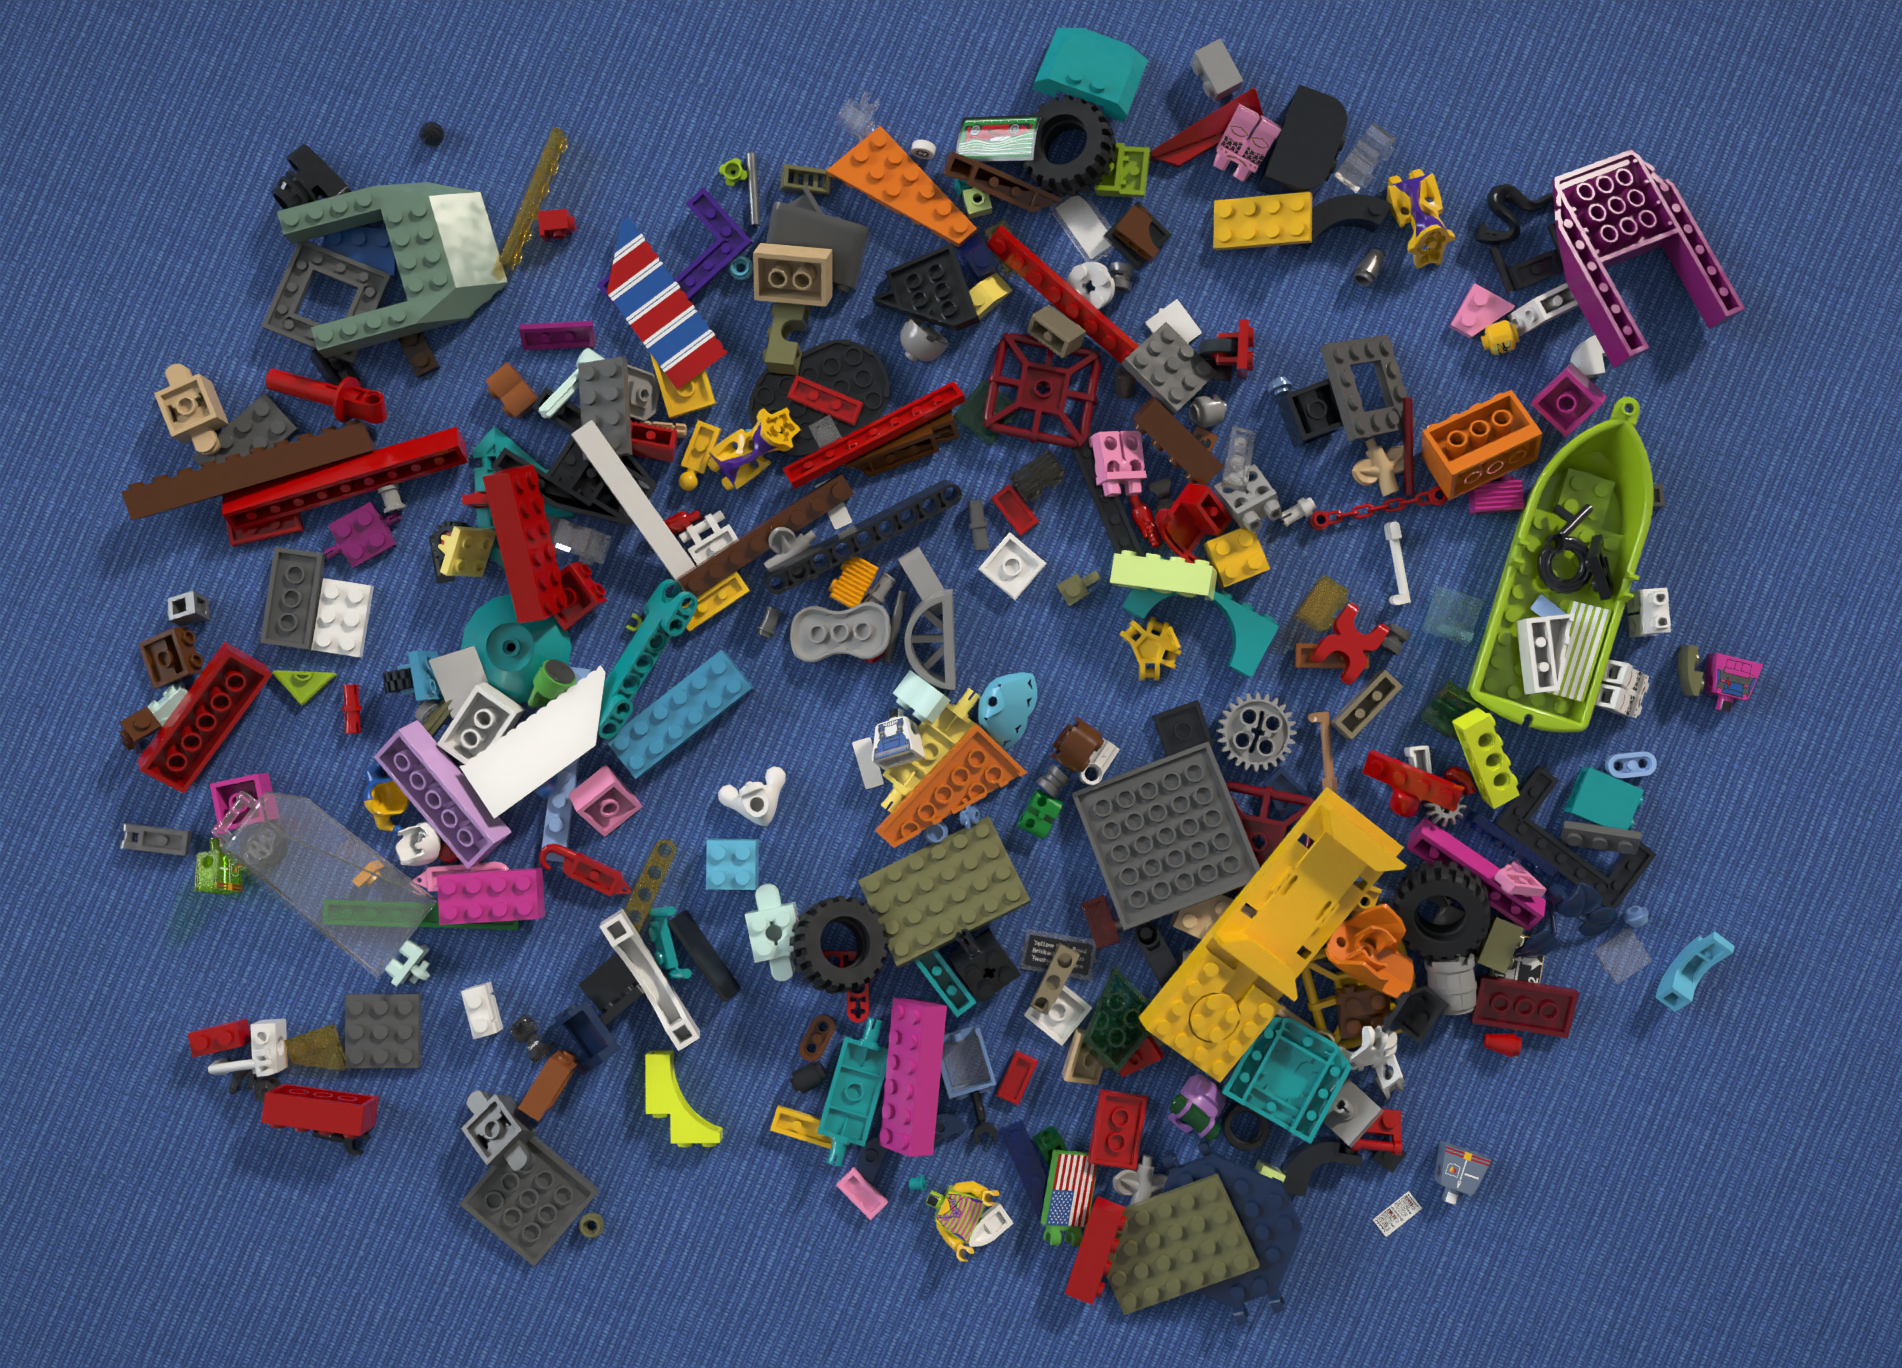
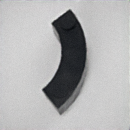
(1347, 210)

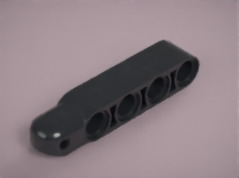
(1156, 952)

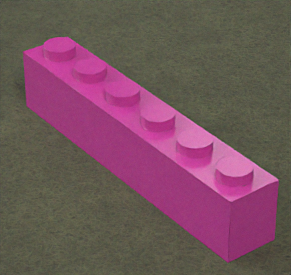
(1435, 844)

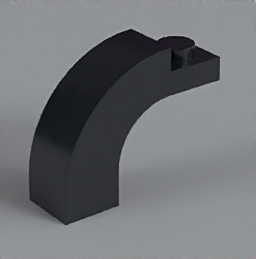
(1308, 1157)

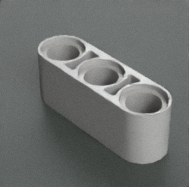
(921, 576)

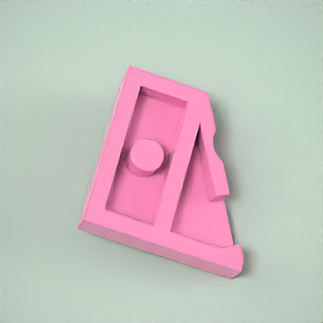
(1478, 311)
(1517, 880)

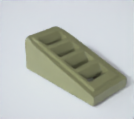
(806, 172)

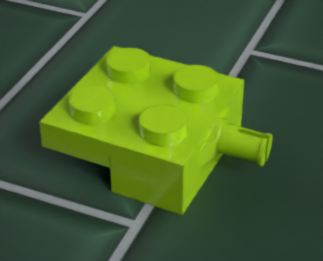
(1127, 173)

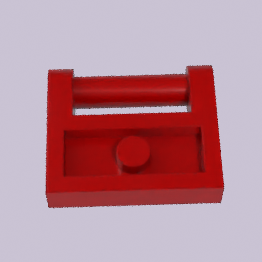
(1388, 1125)

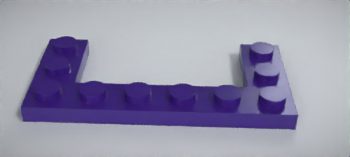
(729, 245)

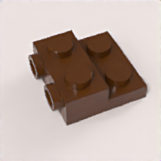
(171, 657)
(1358, 1008)

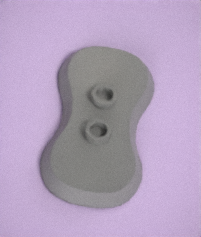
(856, 631)

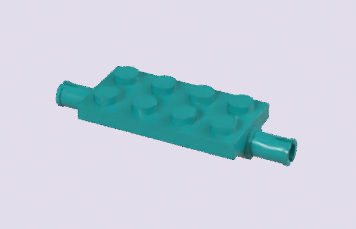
(854, 1092)

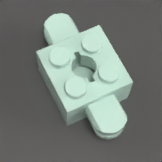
(771, 931)

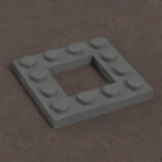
(303, 265)
(1339, 359)

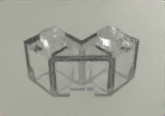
(1363, 159)
(578, 540)

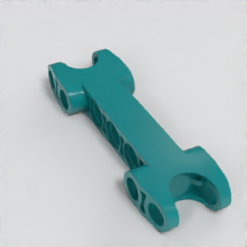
(662, 621)

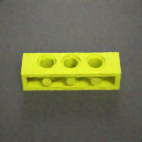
(1490, 773)

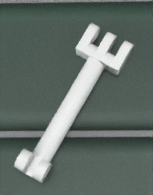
(1393, 533)
(258, 1063)

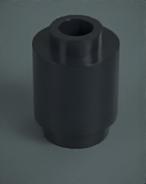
(808, 1077)

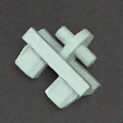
(401, 972)

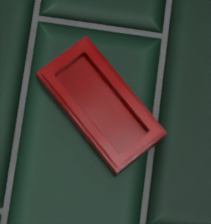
(1014, 510)
(1016, 1077)

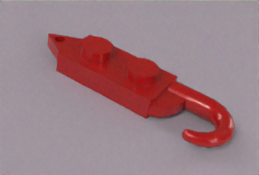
(587, 870)

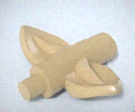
(1380, 467)

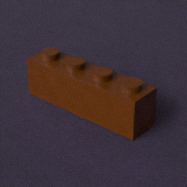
(1177, 441)

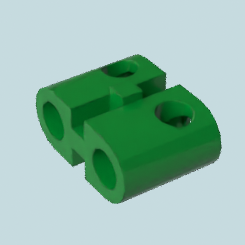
(1039, 814)

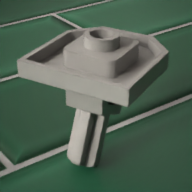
(643, 393)

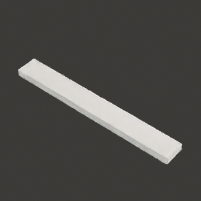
(633, 500)

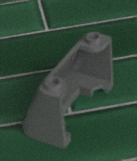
(809, 228)

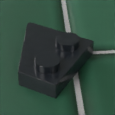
(1600, 569)

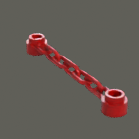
(1430, 496)

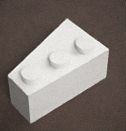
(1543, 651)

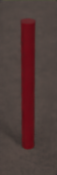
(1408, 445)

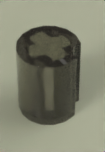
(1124, 383)

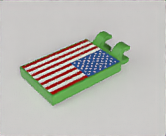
(1068, 1196)

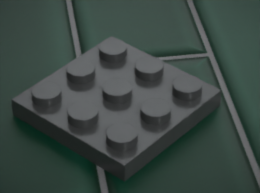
(1169, 368)
(383, 1030)

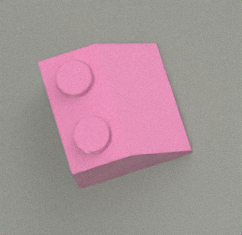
(604, 800)

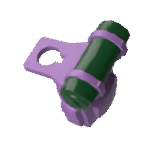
(1198, 1107)

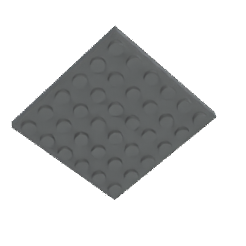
(1166, 836)

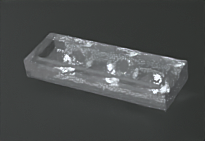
(1238, 459)

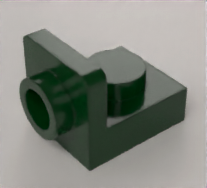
(1048, 1141)

